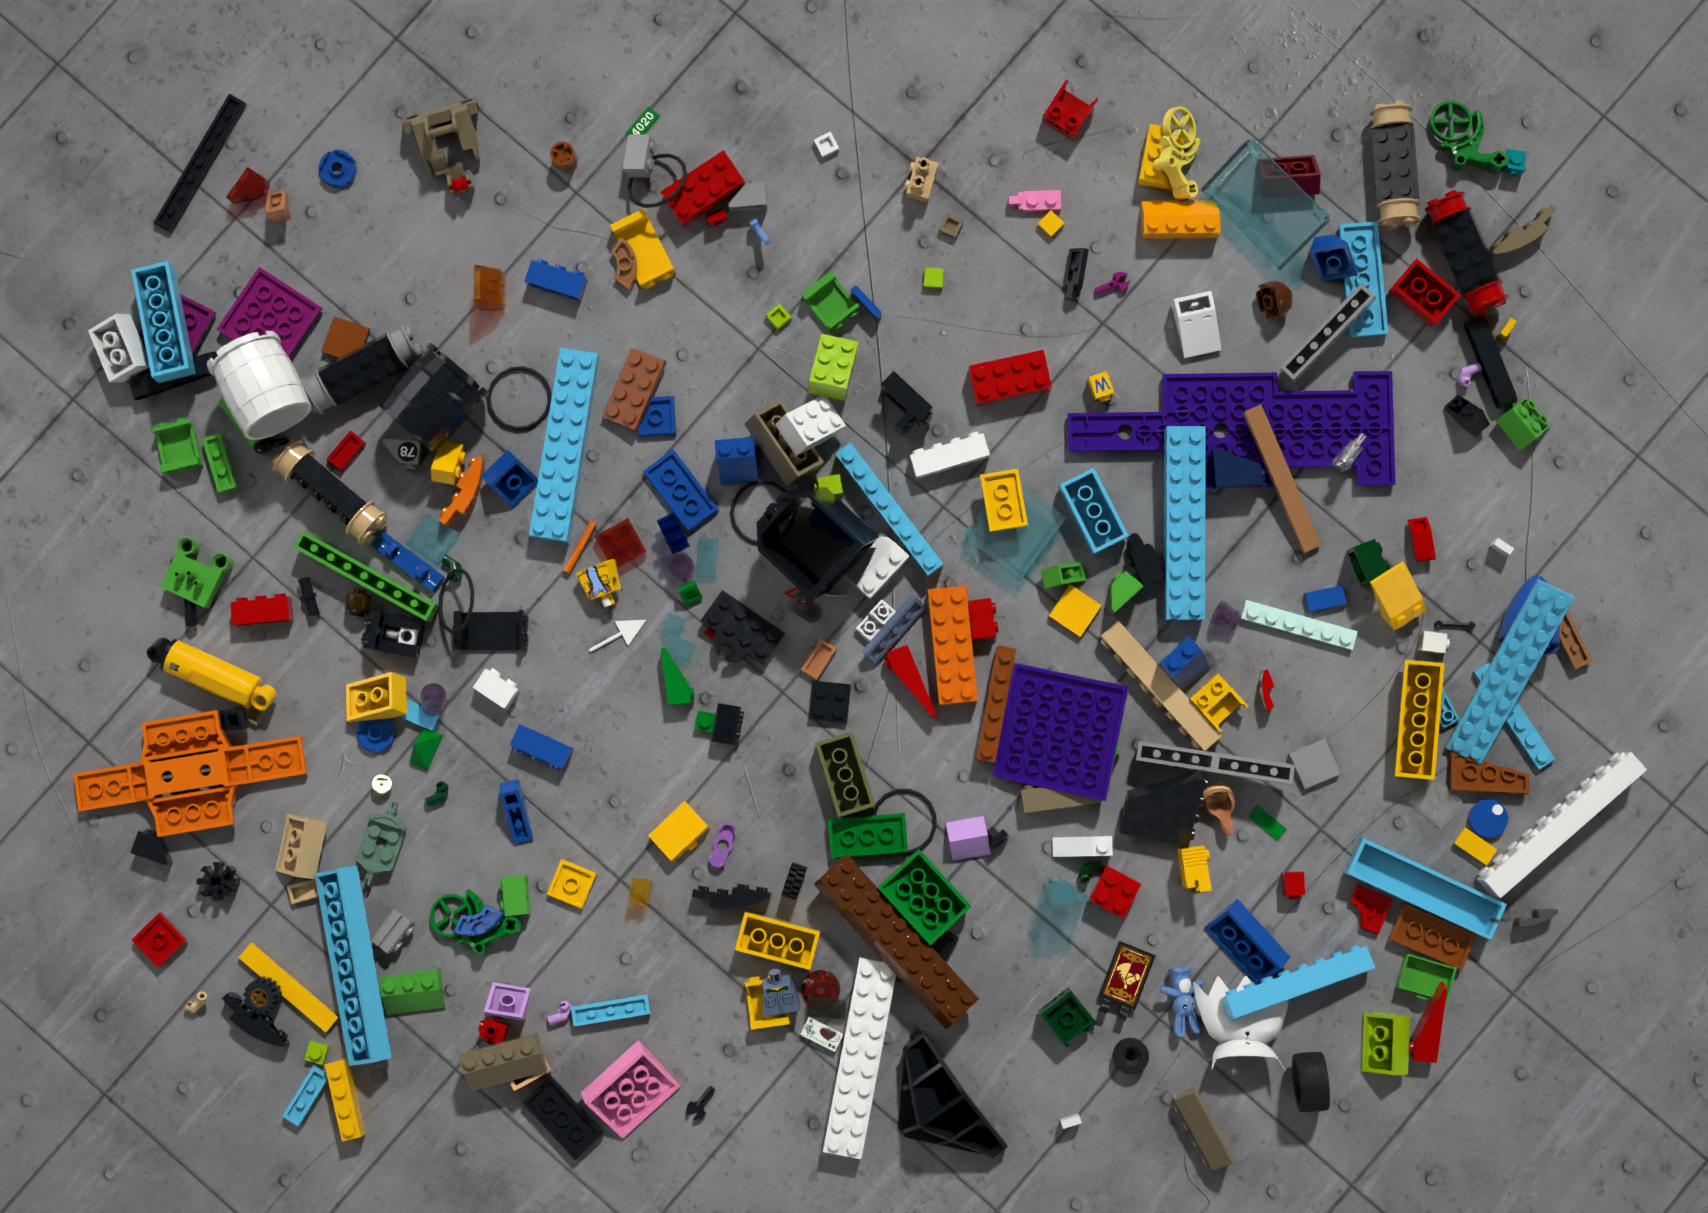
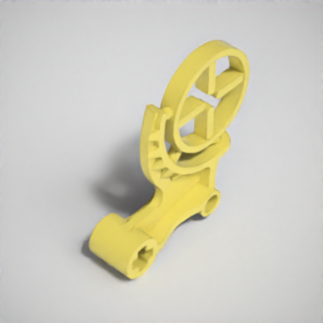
(1171, 159)

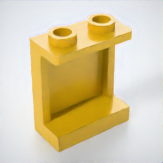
(754, 993)

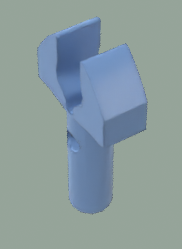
(759, 231)

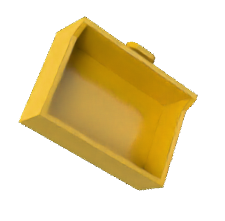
(679, 832)

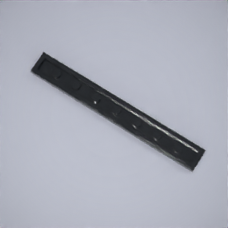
(200, 163)

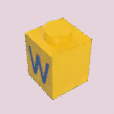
(1100, 387)

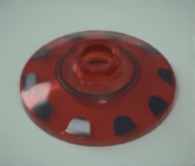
(820, 978)

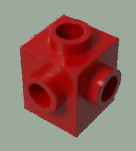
(500, 1030)

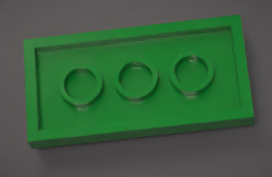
(868, 835)

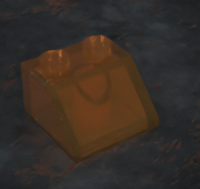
(489, 288)

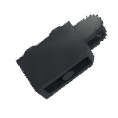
(1144, 561)

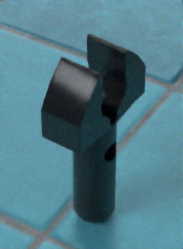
(700, 1103)

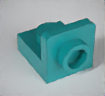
(1515, 162)

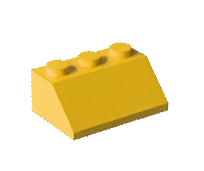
(1148, 174)

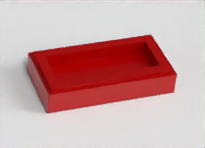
(346, 451)

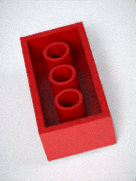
(704, 188)
(1009, 378)

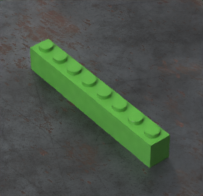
(366, 576)

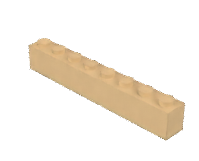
(1160, 686)

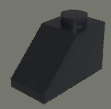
(151, 847)

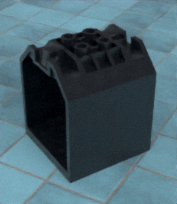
(792, 567)

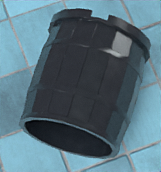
(433, 398)

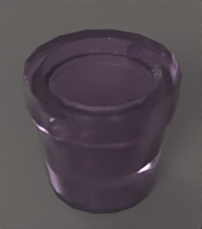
(1226, 616)

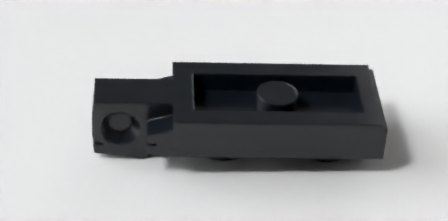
(1075, 273)

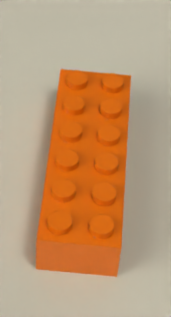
(952, 645)

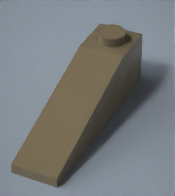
(1043, 799)

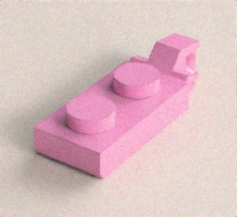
(1037, 200)

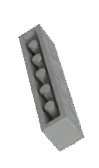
(1328, 333)

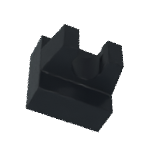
(997, 837)

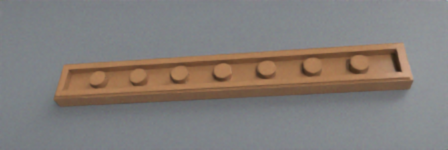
(1281, 478)

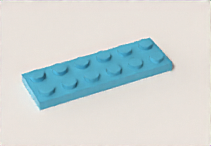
(1366, 253)

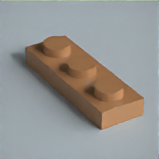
(1573, 643)

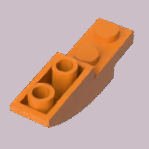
(470, 483)

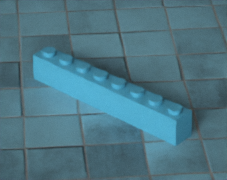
(889, 509)
(1297, 983)

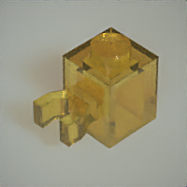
(640, 891)

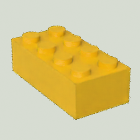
(777, 940)

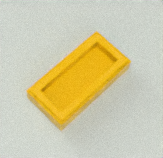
(1475, 846)

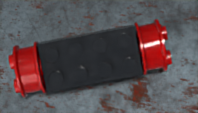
(1466, 252)

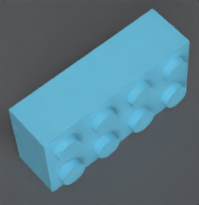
(1093, 511)

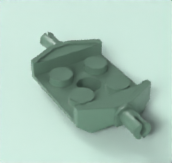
(369, 854)

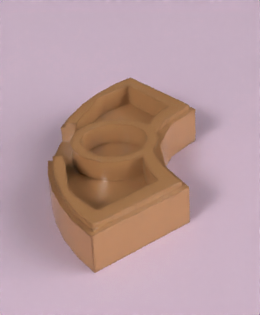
(626, 263)

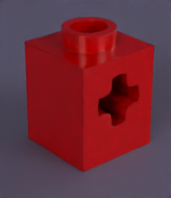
(1293, 884)

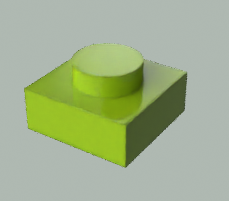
(317, 1052)

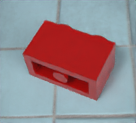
(981, 619)

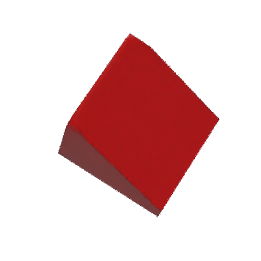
(716, 217)

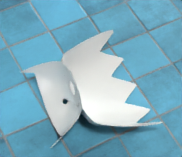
(1262, 1024)

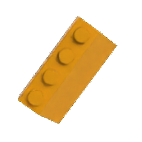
(1179, 219)

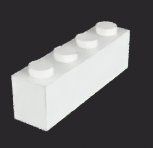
(950, 455)

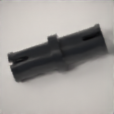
(308, 596)

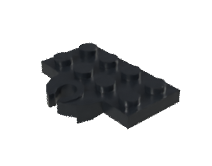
(740, 630)

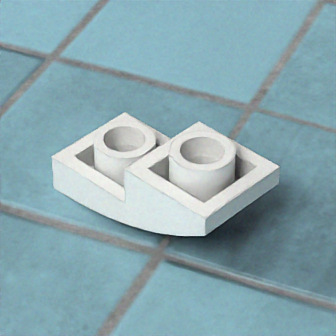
(875, 620)

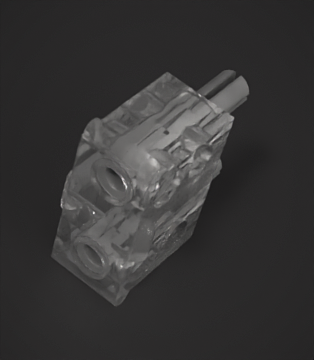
(1348, 454)

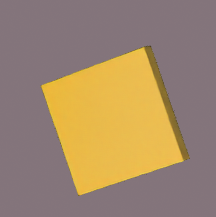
(1075, 610)
(571, 884)

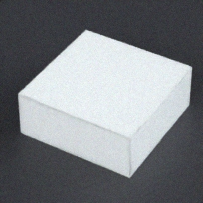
(826, 144)
(1501, 547)
(1070, 1121)

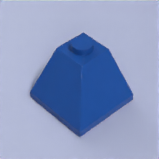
(1332, 258)

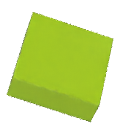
(933, 278)
(778, 316)

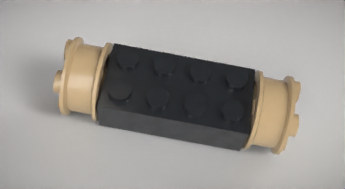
(1395, 165)
(299, 464)

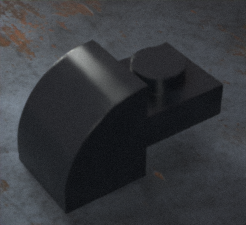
(233, 719)

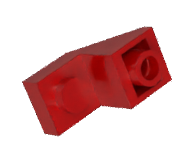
(1422, 539)

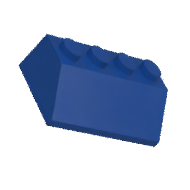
(1247, 942)

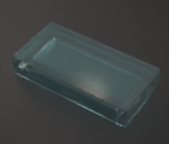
(707, 557)

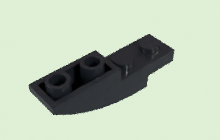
(740, 896)
(260, 1027)

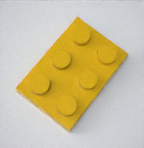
(1003, 500)

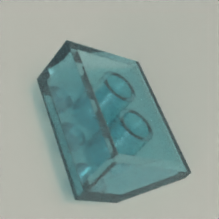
(1060, 892)

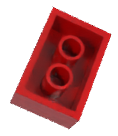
(1424, 293)

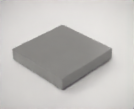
(1314, 763)

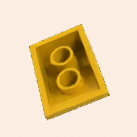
(1398, 596)
(376, 698)

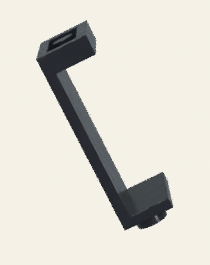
(491, 631)

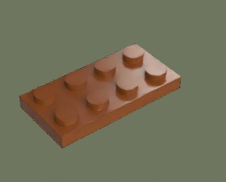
(634, 389)
(1432, 936)

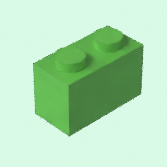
(515, 895)

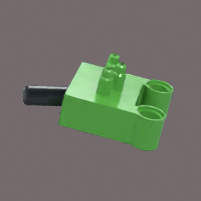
(195, 580)

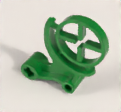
(1466, 152)
(475, 941)

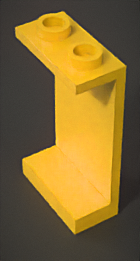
(650, 255)

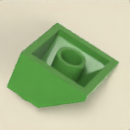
(1121, 590)

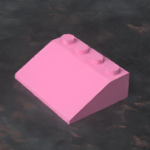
(630, 1089)

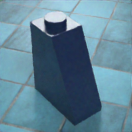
(1234, 471)

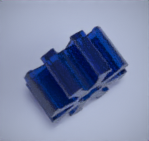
(673, 533)

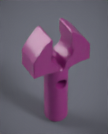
(1113, 284)

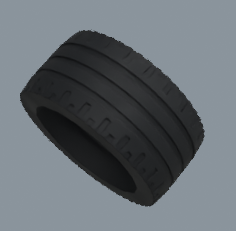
(1310, 1082)

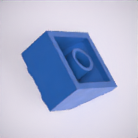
(509, 478)

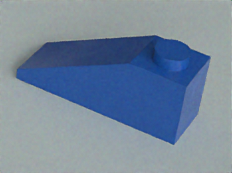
(516, 810)

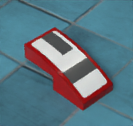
(1265, 684)

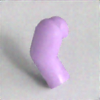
(1466, 374)
(562, 1014)

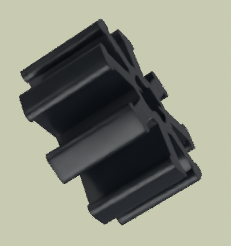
(218, 873)

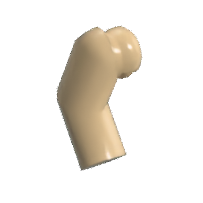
(192, 1007)

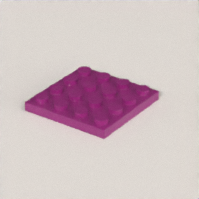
(270, 306)

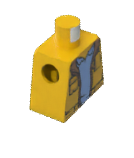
(600, 581)

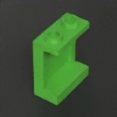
(830, 302)
(177, 446)

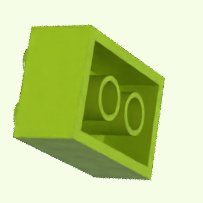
(833, 367)

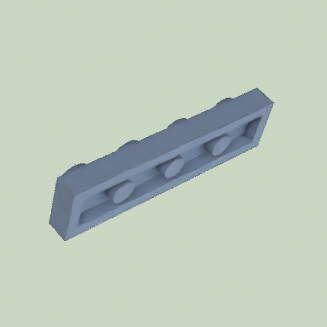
(893, 629)

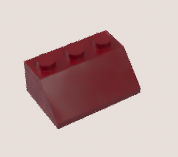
(1303, 171)

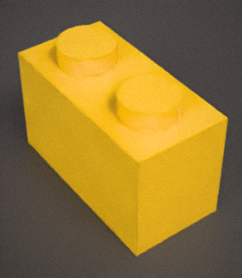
(448, 462)

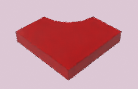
(1371, 907)

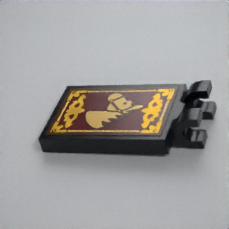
(1125, 979)

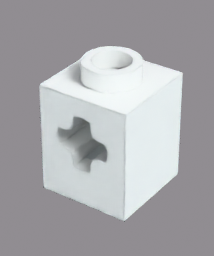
(1433, 642)

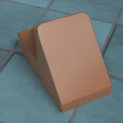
(278, 206)

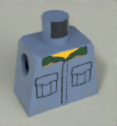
(779, 994)

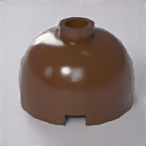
(1274, 299)

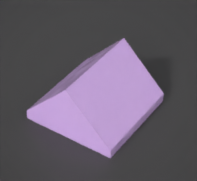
(968, 838)
(508, 1001)

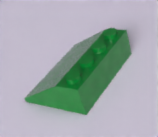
(924, 897)

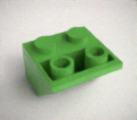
(1523, 423)

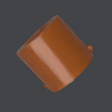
(563, 156)

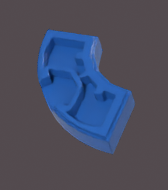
(479, 923)

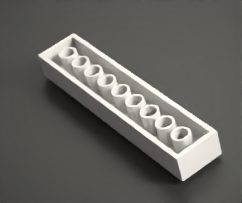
(1560, 824)
(860, 1058)

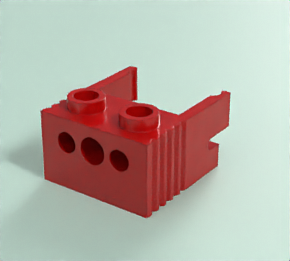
(1067, 113)

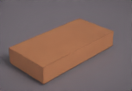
(818, 659)

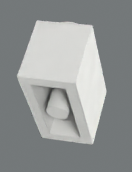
(496, 688)

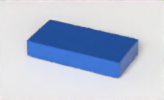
(866, 302)
(1325, 598)

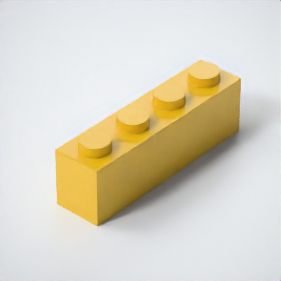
(345, 1099)

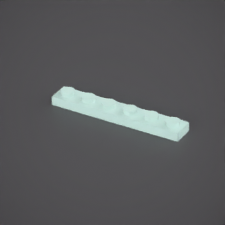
(1299, 625)

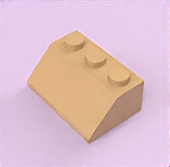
(301, 846)

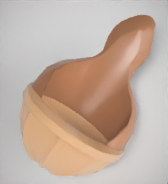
(1220, 803)

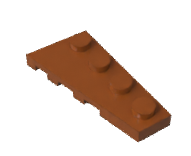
(1485, 777)

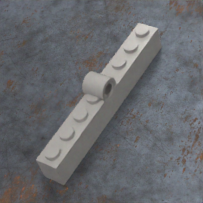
(1215, 763)

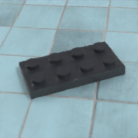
(563, 1117)

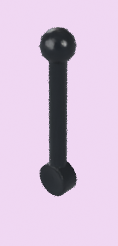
(1438, 624)

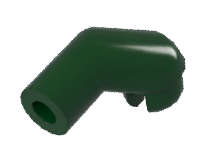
(452, 564)
(440, 794)
(1087, 870)

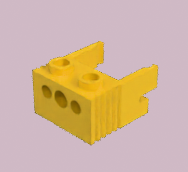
(1216, 700)
(1194, 868)

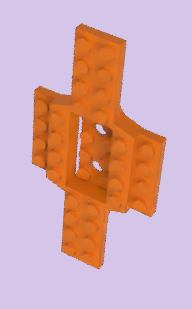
(183, 737)

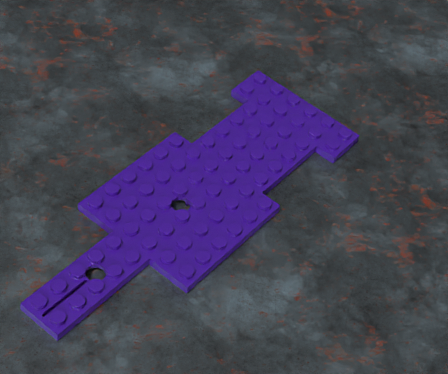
(1306, 424)

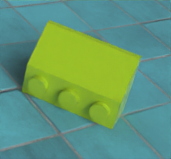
(1385, 1043)

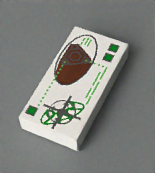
(822, 1034)

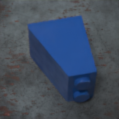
(736, 460)
(1184, 663)

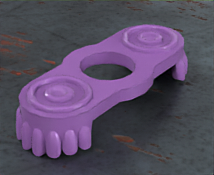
(719, 857)

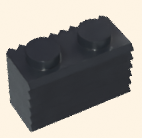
(727, 724)

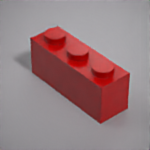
(261, 610)

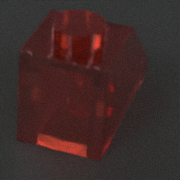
(248, 187)

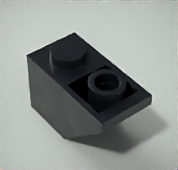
(1467, 415)

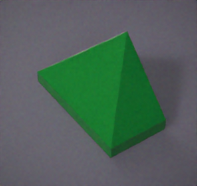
(425, 748)

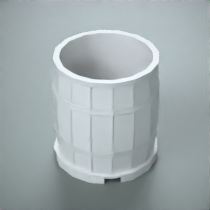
(260, 385)

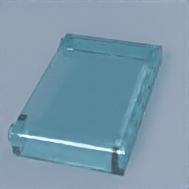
(1265, 203)

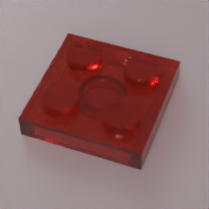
(621, 543)

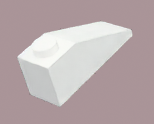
(1082, 846)

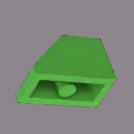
(1063, 575)

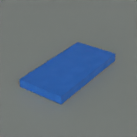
(680, 490)

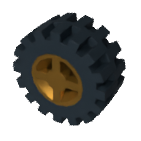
(255, 996)

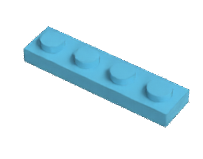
(610, 1010)

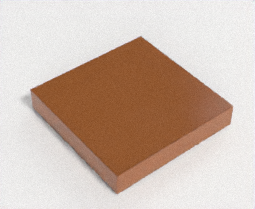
(344, 337)

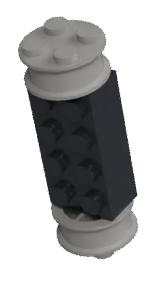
(362, 369)

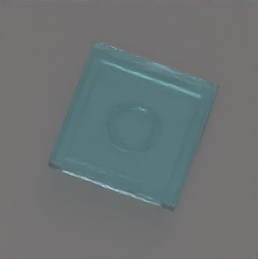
(432, 539)

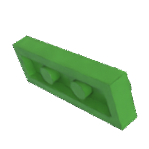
(219, 463)

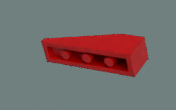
(906, 670)
(1428, 1031)

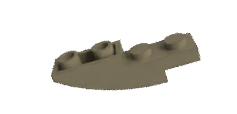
(1524, 235)

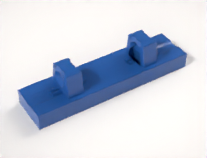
(408, 561)

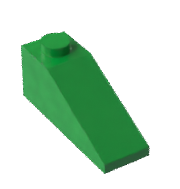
(677, 686)

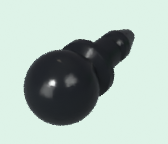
(265, 445)

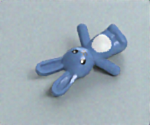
(1183, 1003)

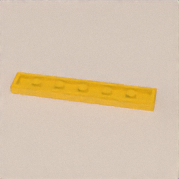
(290, 987)

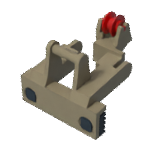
(459, 113)

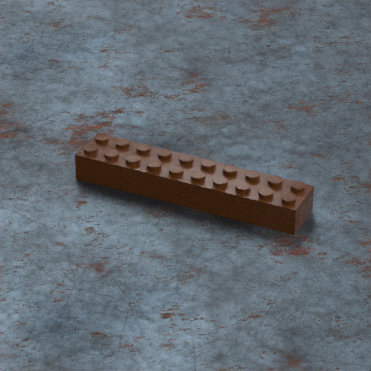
(896, 942)

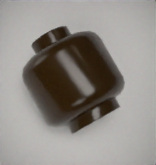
(358, 603)

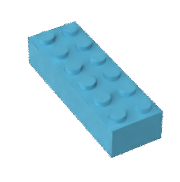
(163, 322)

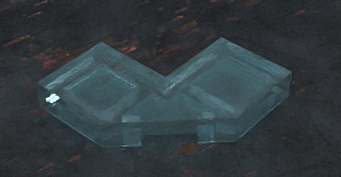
(671, 631)

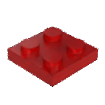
(159, 939)

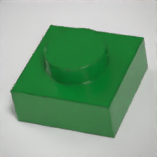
(689, 592)
(705, 721)

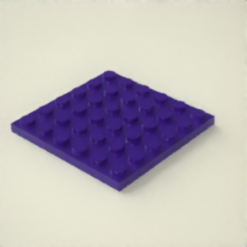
(1060, 731)

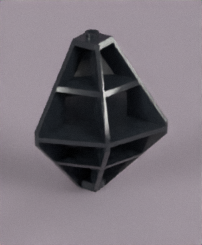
(937, 1105)

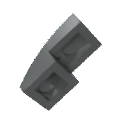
(1540, 915)

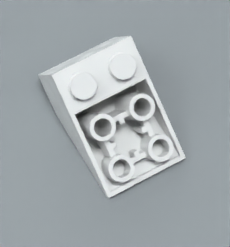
(1197, 324)

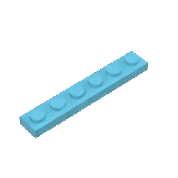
(1524, 731)

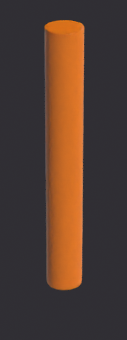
(580, 546)

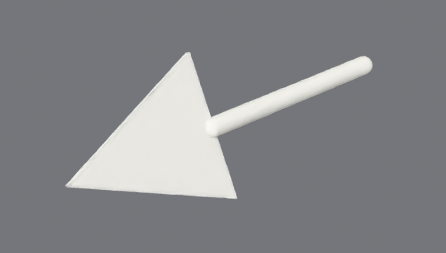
(628, 630)

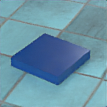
(659, 418)

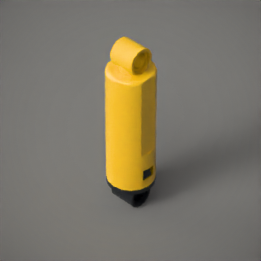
(211, 673)

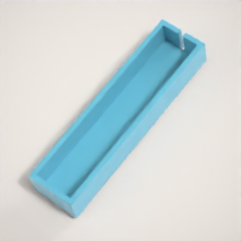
(1424, 888)

